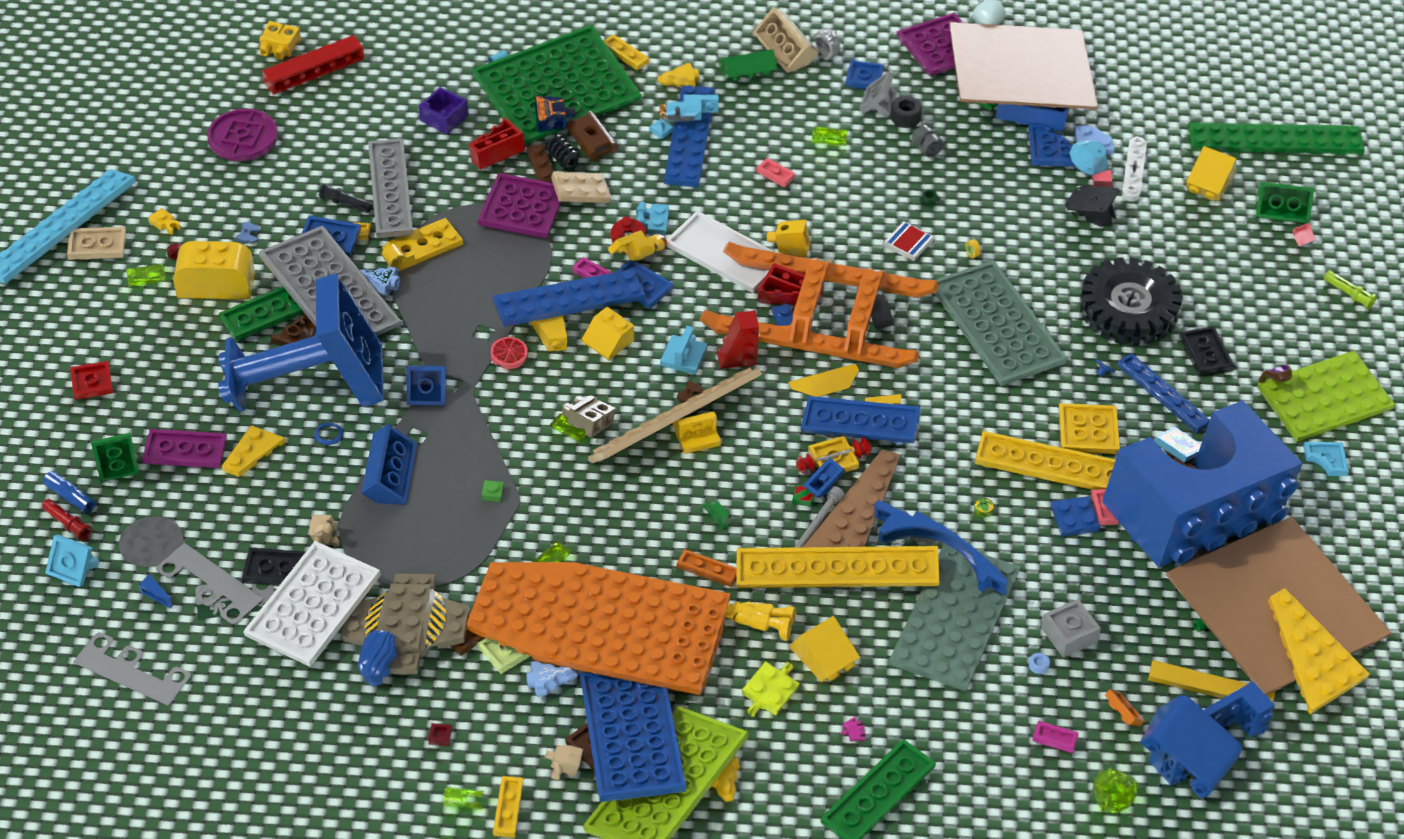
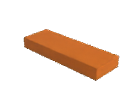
(707, 568)

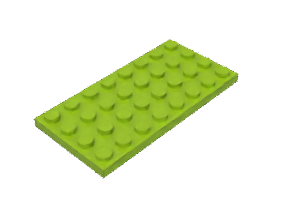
(704, 751)

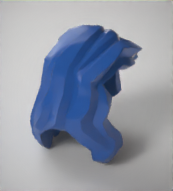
(376, 656)

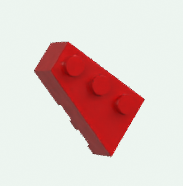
(497, 145)
(782, 286)
(741, 342)

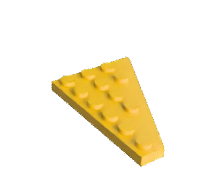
(1319, 661)

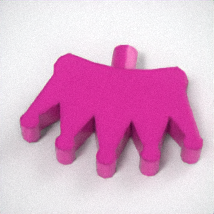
(854, 730)

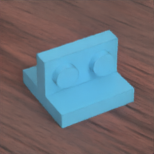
(684, 352)
(70, 560)

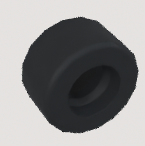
(906, 111)
(881, 313)

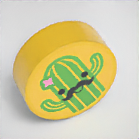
(973, 248)

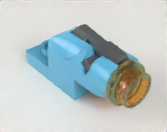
(690, 108)

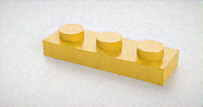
(626, 52)
(508, 807)

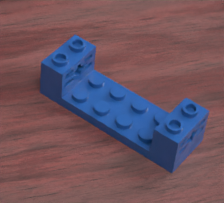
(1246, 706)

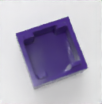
(443, 110)

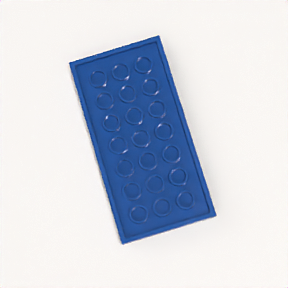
(631, 738)

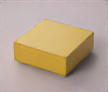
(365, 231)

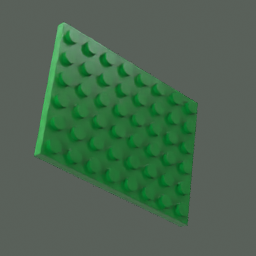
(566, 67)

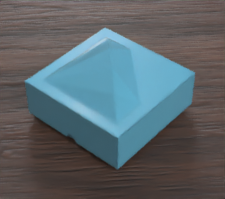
(661, 128)

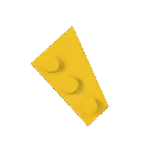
(250, 449)

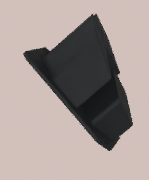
(1097, 211)

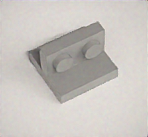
(879, 95)

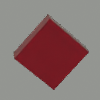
(440, 734)

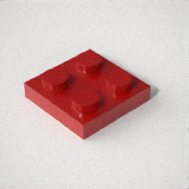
(91, 380)

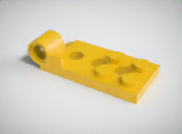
(393, 249)

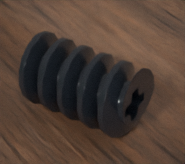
(563, 152)

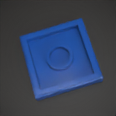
(863, 74)

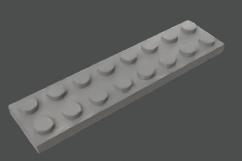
(390, 188)

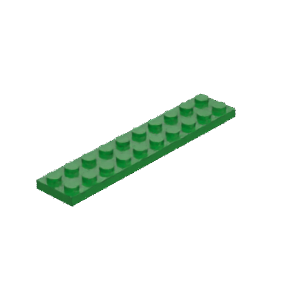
(1276, 138)

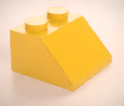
(608, 333)

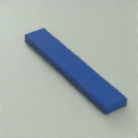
(1164, 393)

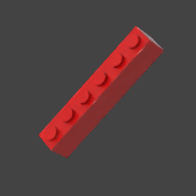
(313, 64)

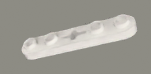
(1133, 180)

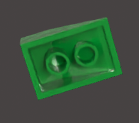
(115, 457)

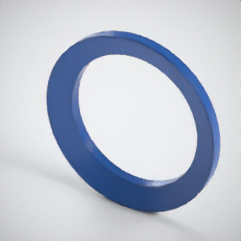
(329, 442)

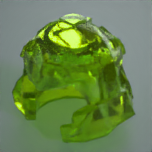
(1114, 790)

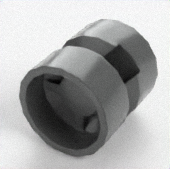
(927, 141)

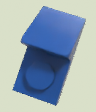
(824, 478)

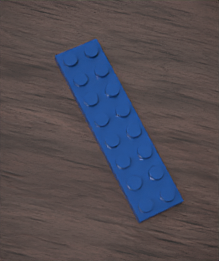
(688, 145)
(568, 297)

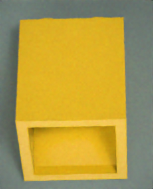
(1211, 174)
(825, 650)

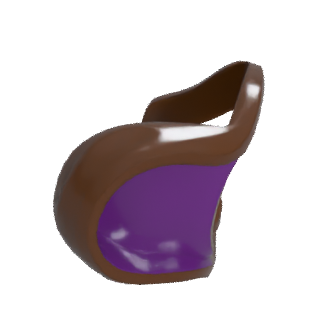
(1278, 374)

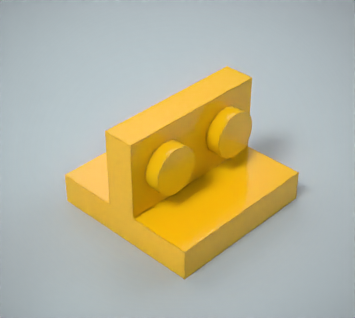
(697, 432)

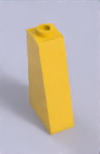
(552, 333)

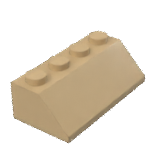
(789, 44)

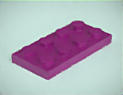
(184, 448)

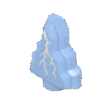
(548, 677)

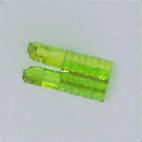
(458, 798)

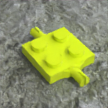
(770, 688)

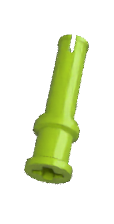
(1356, 293)

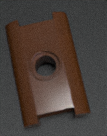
(592, 136)

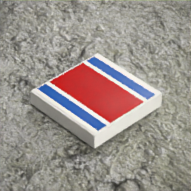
(908, 241)

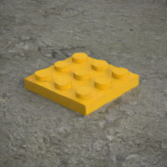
(1089, 428)

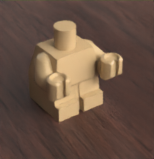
(322, 529)
(564, 760)

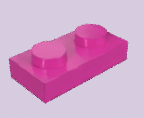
(587, 268)

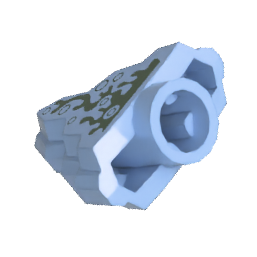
(383, 279)

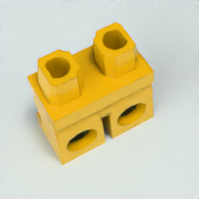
(279, 41)

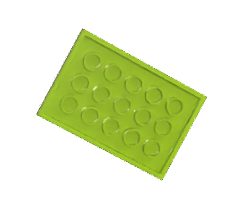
(1326, 396)

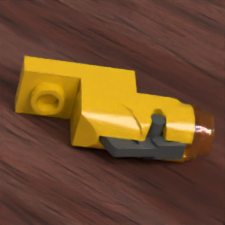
(638, 246)

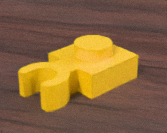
(163, 219)

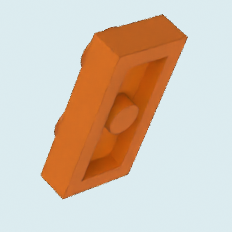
(1121, 704)

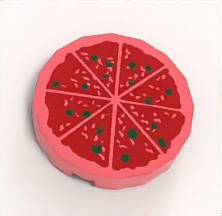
(509, 352)

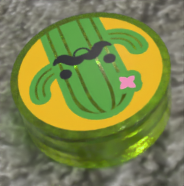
(984, 507)

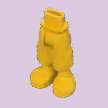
(762, 615)

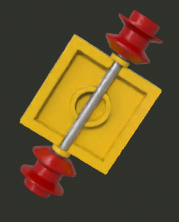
(838, 450)

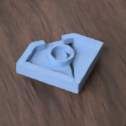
(1090, 133)

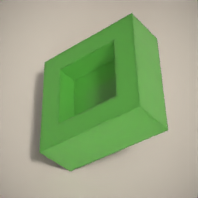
(492, 491)

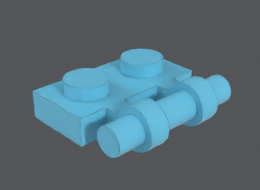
(657, 217)

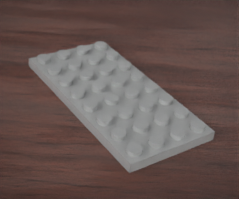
(317, 255)

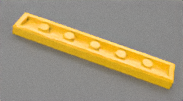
(1195, 680)

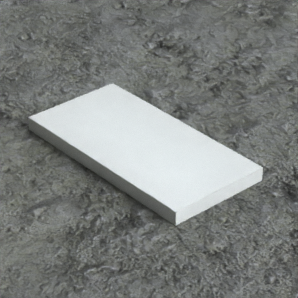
(704, 242)

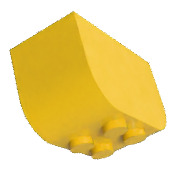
(214, 271)

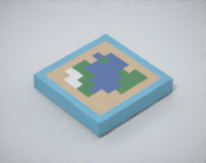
(1178, 444)

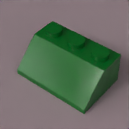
(748, 65)
(1284, 202)

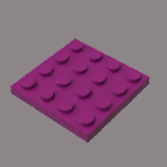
(931, 43)
(520, 206)

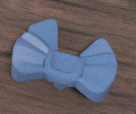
(244, 236)

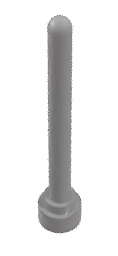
(834, 496)

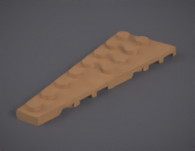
(854, 515)

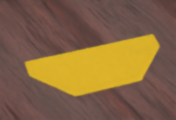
(826, 382)

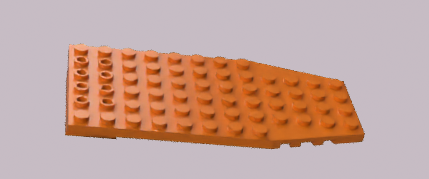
(603, 621)

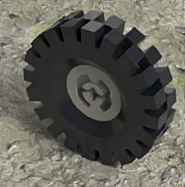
(1153, 305)

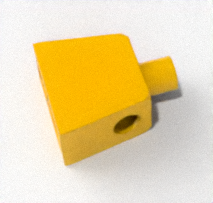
(791, 238)

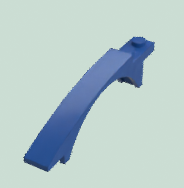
(902, 525)

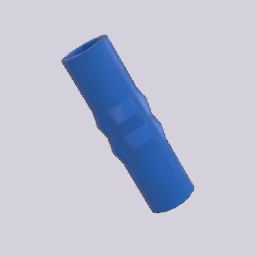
(69, 492)

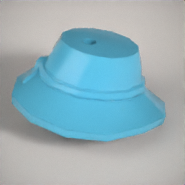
(1089, 157)

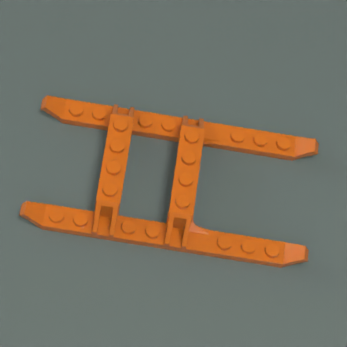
(799, 334)

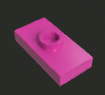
(1055, 736)

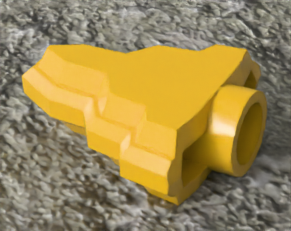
(680, 76)
(725, 782)

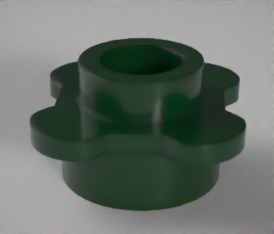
(929, 198)

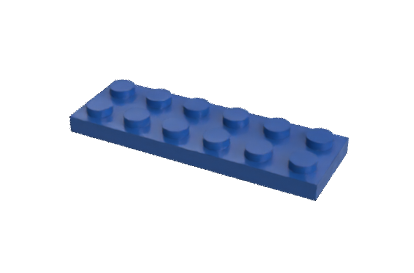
(861, 419)

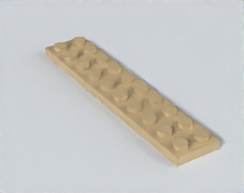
(674, 414)

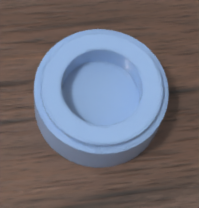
(1039, 663)

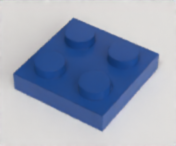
(1075, 516)

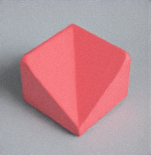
(1102, 179)
(1303, 234)

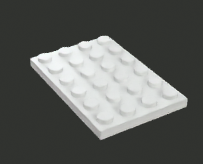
(312, 603)

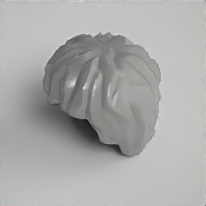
(827, 43)

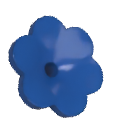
(1103, 368)

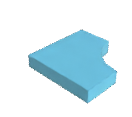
(1327, 455)

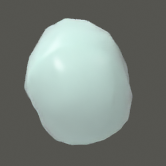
(989, 12)

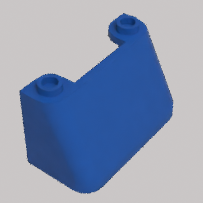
(1193, 741)

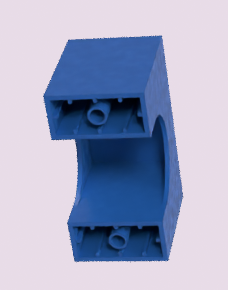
(1179, 510)

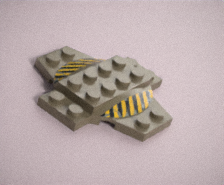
(413, 616)

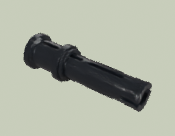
(337, 196)

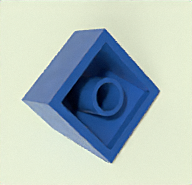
(426, 385)

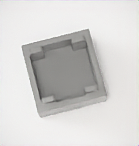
(1070, 628)

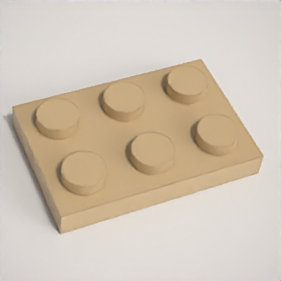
(581, 187)
(96, 243)

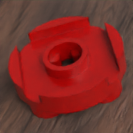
(624, 226)

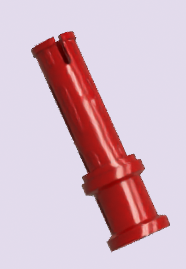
(72, 523)

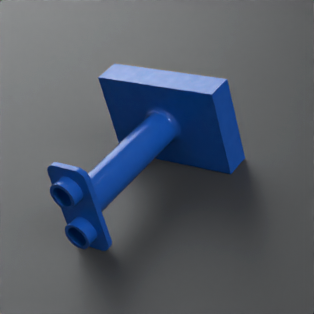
(340, 337)

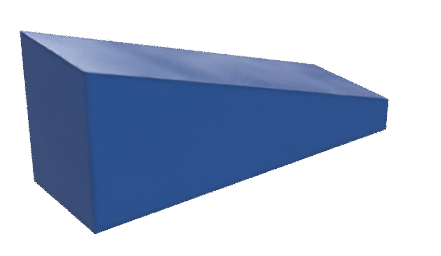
(153, 590)

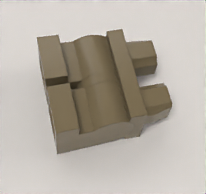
(589, 414)

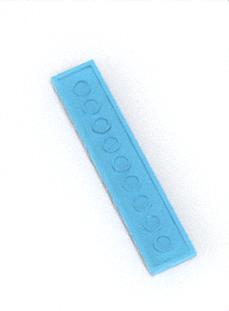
(62, 222)

